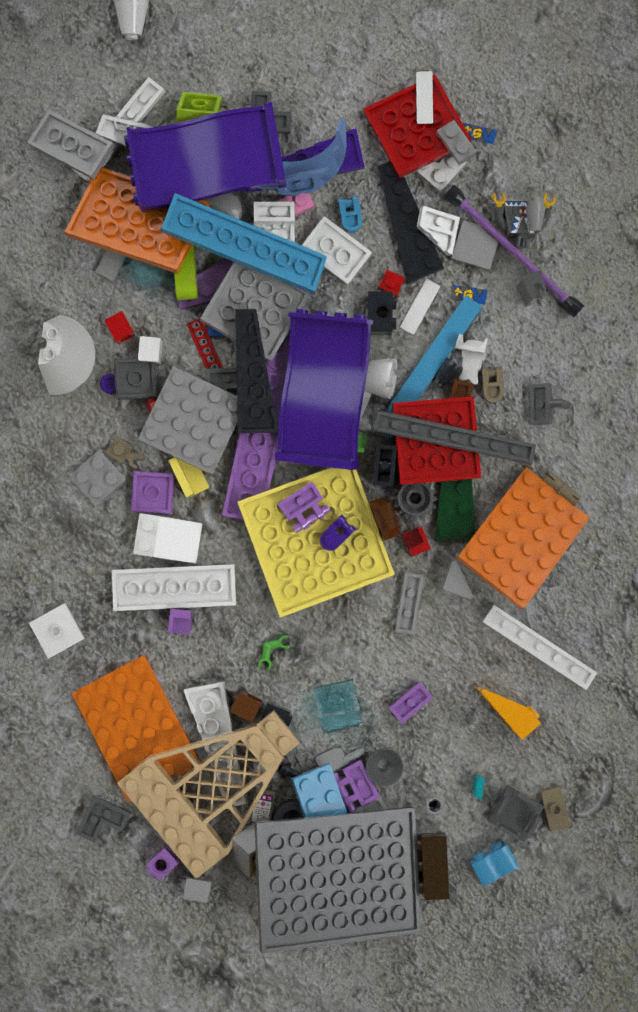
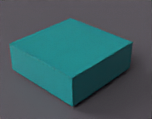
(478, 786)

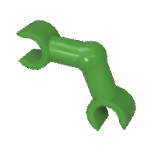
(267, 646)

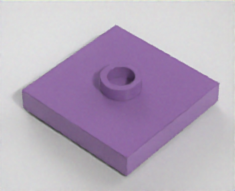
(153, 492)

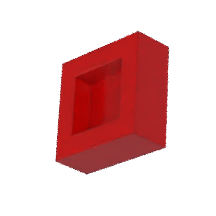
(391, 282)

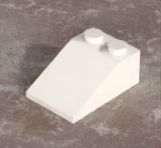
(167, 538)

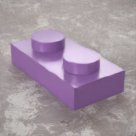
(410, 702)

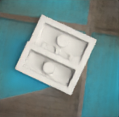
(275, 218)

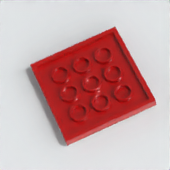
(402, 139)
(428, 462)

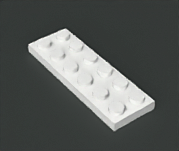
(173, 587)

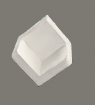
(150, 349)

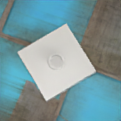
(56, 630)

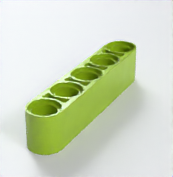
(186, 278)

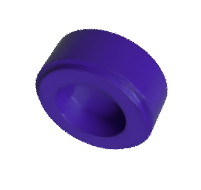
(107, 384)

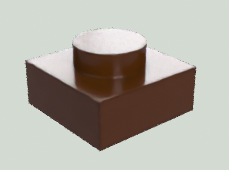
(461, 389)

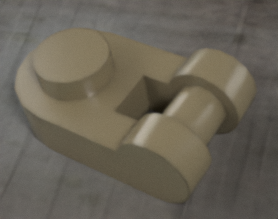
(492, 391)

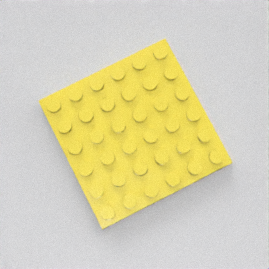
(295, 563)

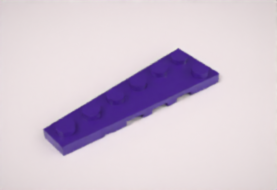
(353, 158)

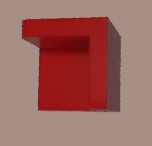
(119, 327)
(416, 541)

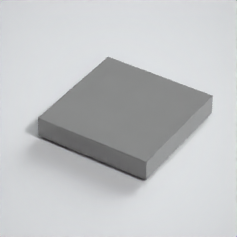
(474, 246)

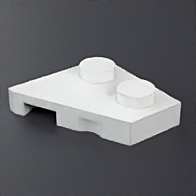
(439, 228)

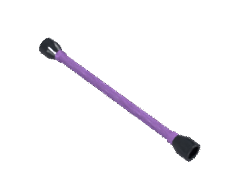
(456, 197)

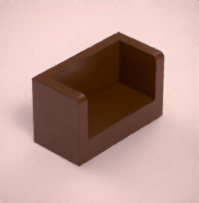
(246, 705)

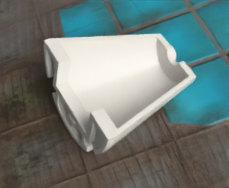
(68, 355)

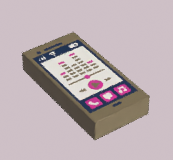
(264, 805)

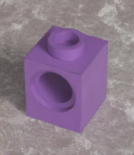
(167, 855)

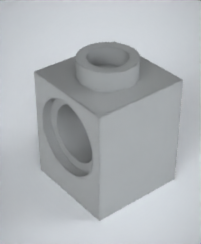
(196, 889)

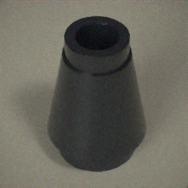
(447, 373)

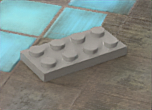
(71, 144)

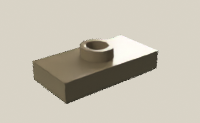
(555, 808)

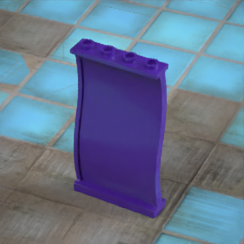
(205, 157)
(324, 389)

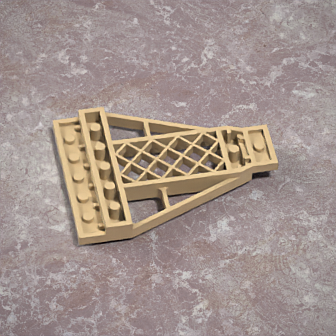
(177, 817)

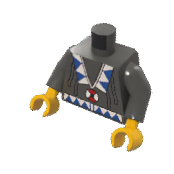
(513, 220)

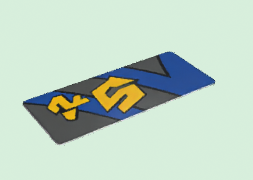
(480, 133)
(475, 294)

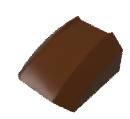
(385, 518)

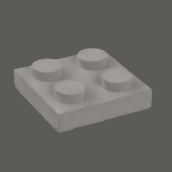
(98, 478)

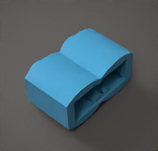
(494, 863)

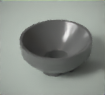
(387, 777)

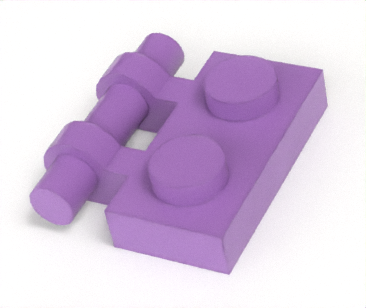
(301, 501)
(361, 784)

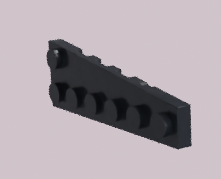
(415, 249)
(253, 388)

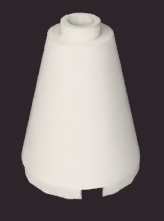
(131, 17)
(381, 377)

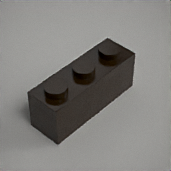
(433, 866)

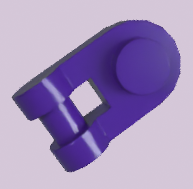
(331, 539)

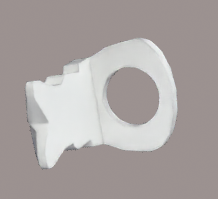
(473, 355)

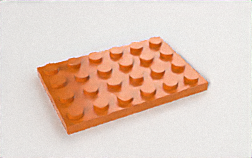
(114, 223)
(523, 538)
(133, 720)

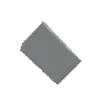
(455, 582)

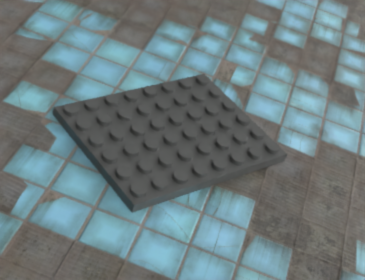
(337, 879)

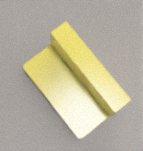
(189, 477)

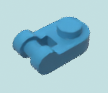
(350, 220)

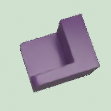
(180, 621)

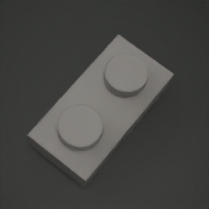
(456, 142)

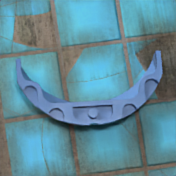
(314, 172)

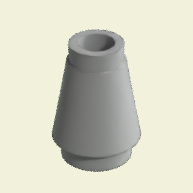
(535, 214)
(434, 809)

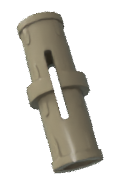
(562, 488)

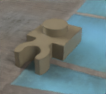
(122, 451)

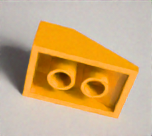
(518, 717)

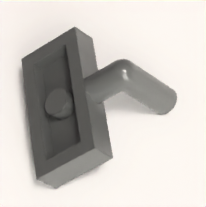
(542, 404)

